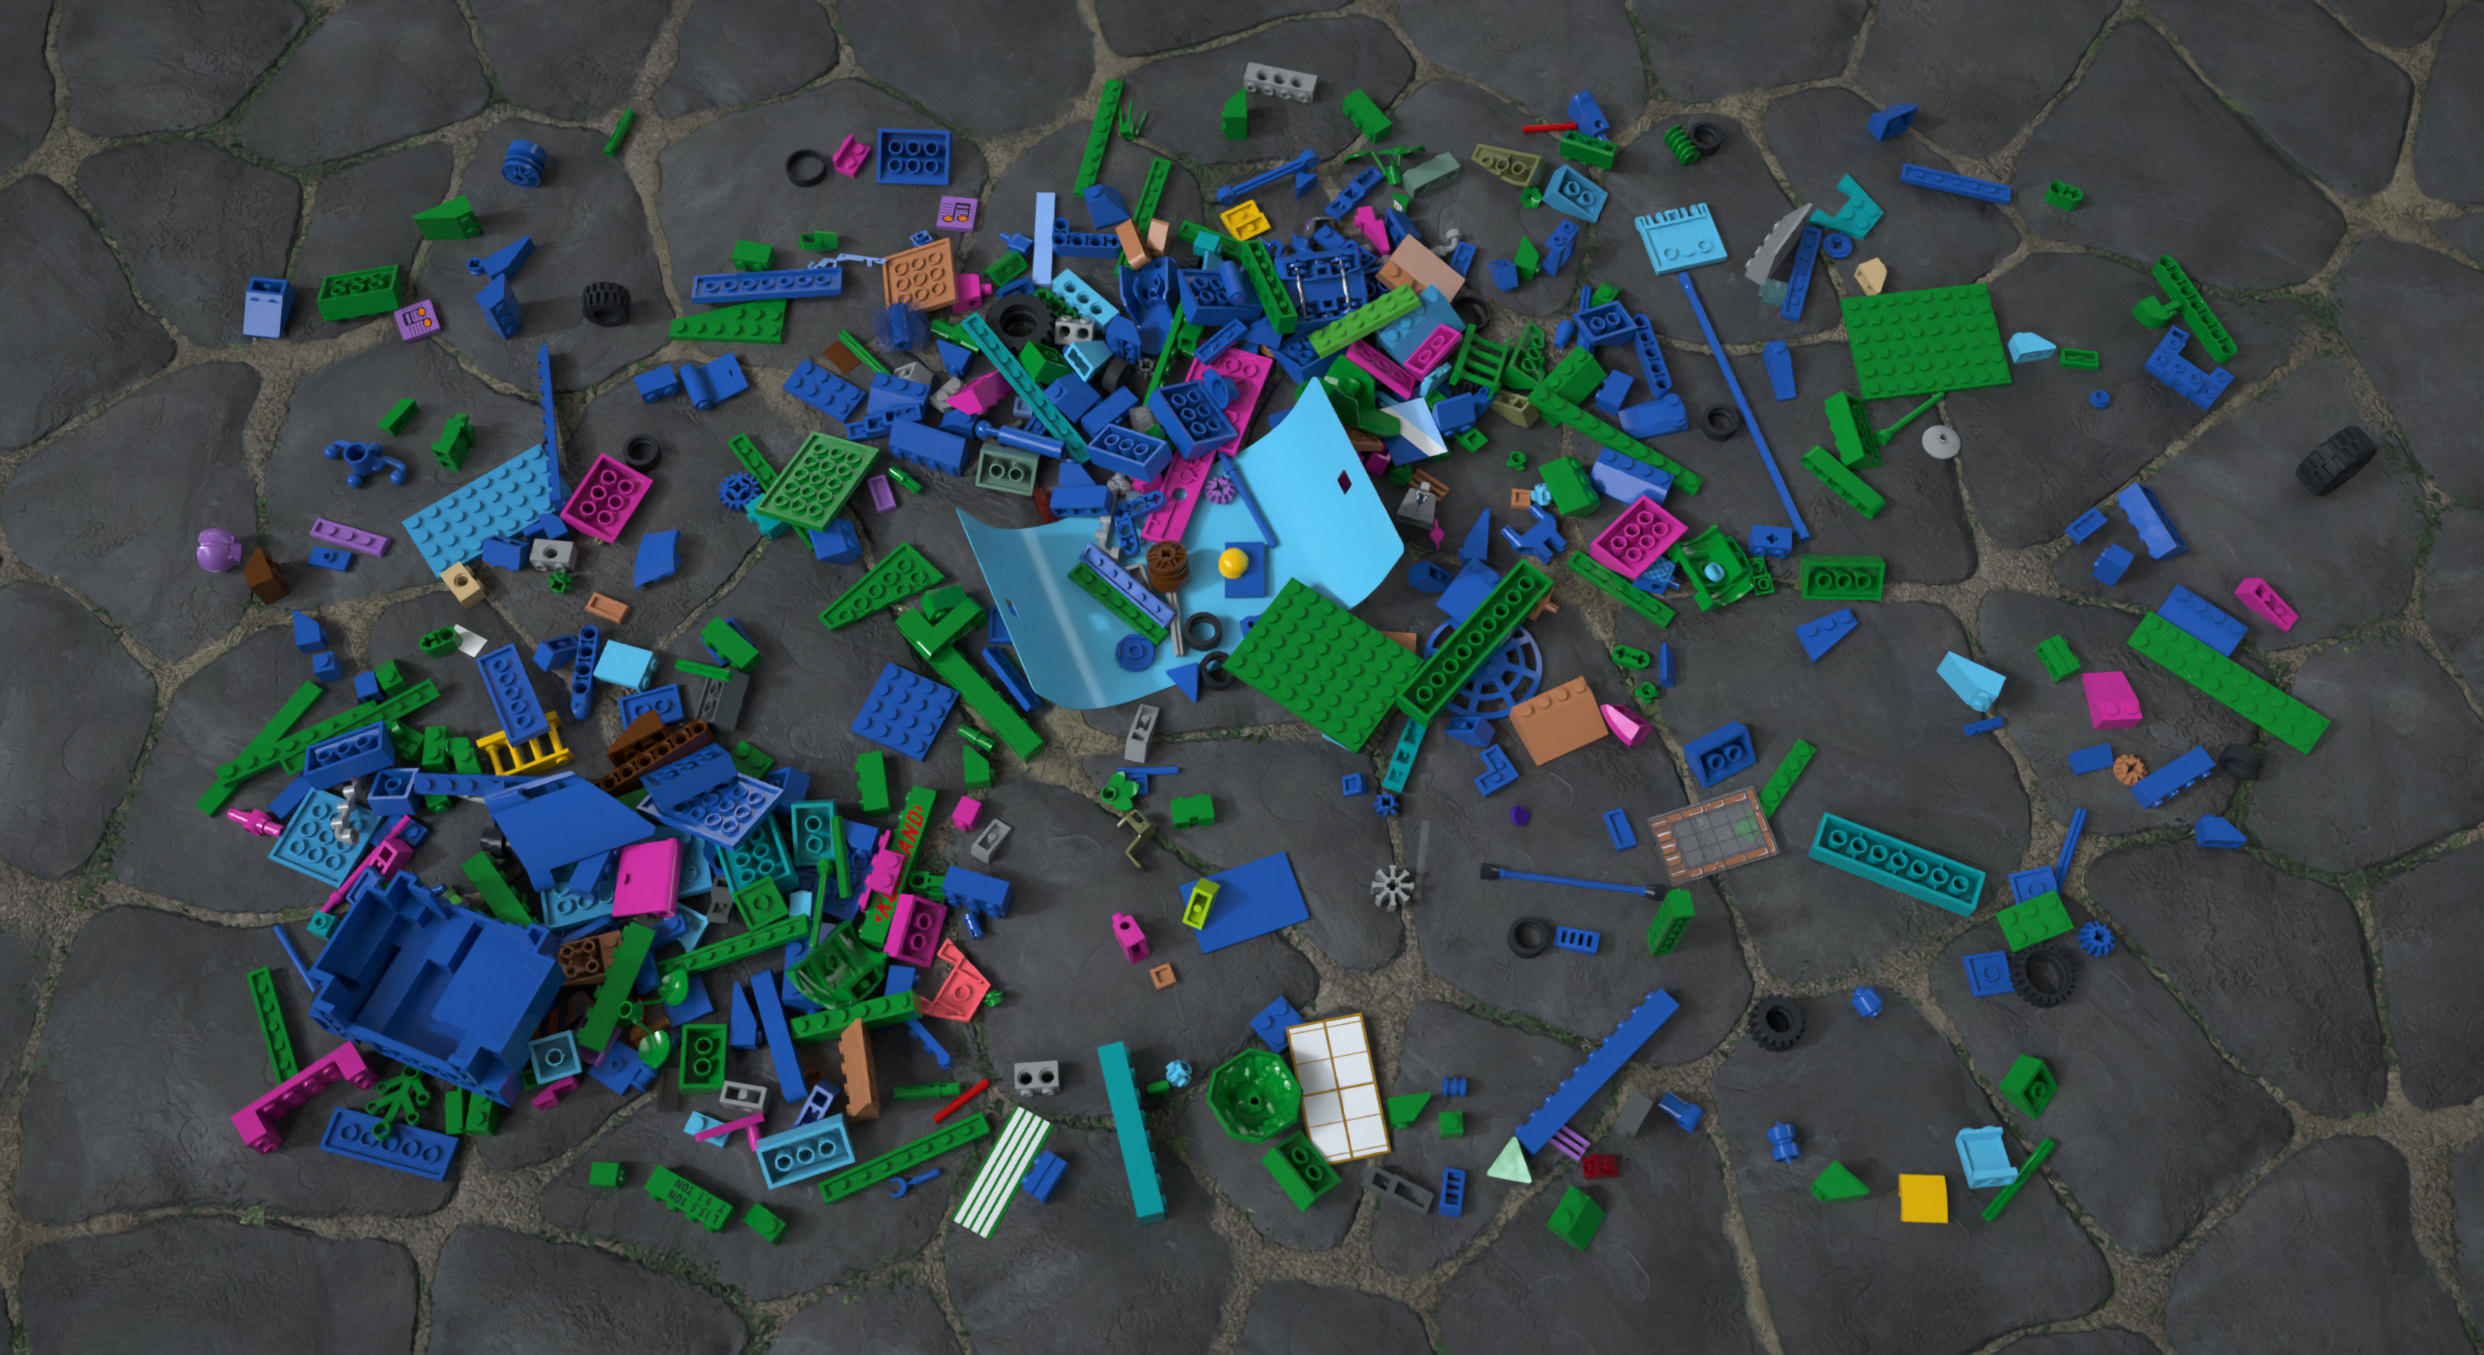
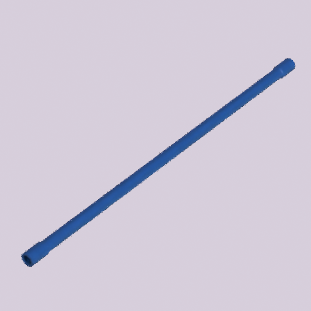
(1799, 526)

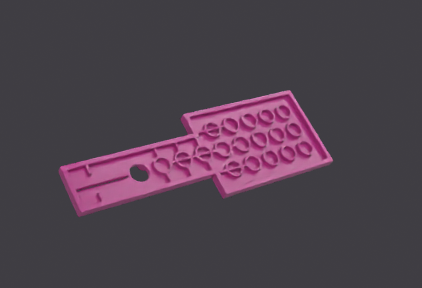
(1249, 374)

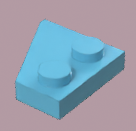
(1435, 379)
(697, 926)

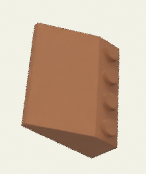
(1419, 268)
(1559, 721)
(860, 1073)

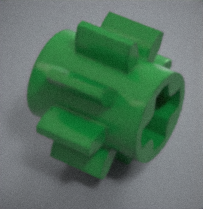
(1400, 474)
(557, 580)

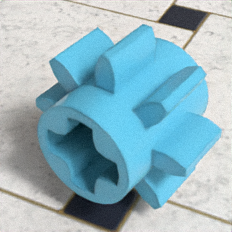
(1541, 494)
(1178, 1073)

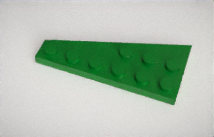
(744, 323)
(889, 582)

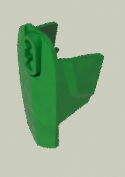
(1353, 398)

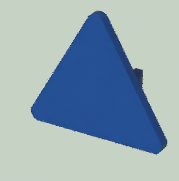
(1186, 679)

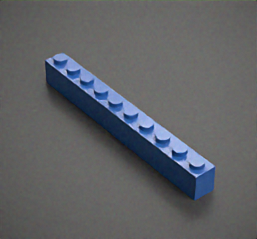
(1596, 1072)

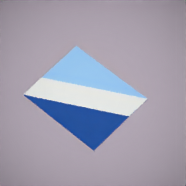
(1417, 433)

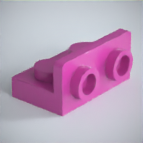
(851, 157)

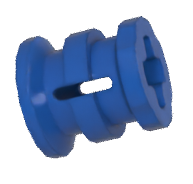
(1453, 1086)

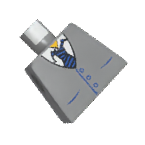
(1418, 507)

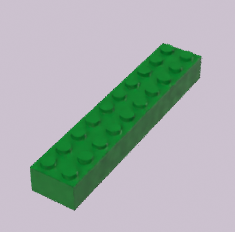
(1474, 643)

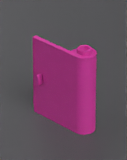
(649, 879)

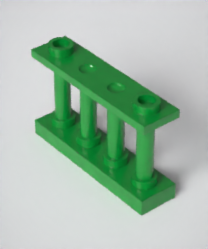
(1467, 350)

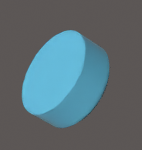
(1714, 571)

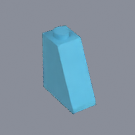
(1088, 357)

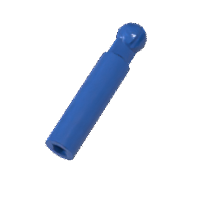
(1023, 439)

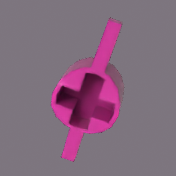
(1436, 534)

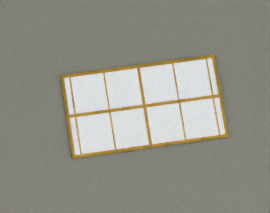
(1339, 1089)

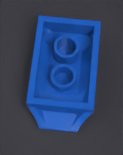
(1654, 418)

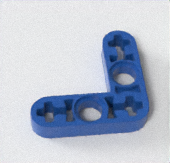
(1128, 519)

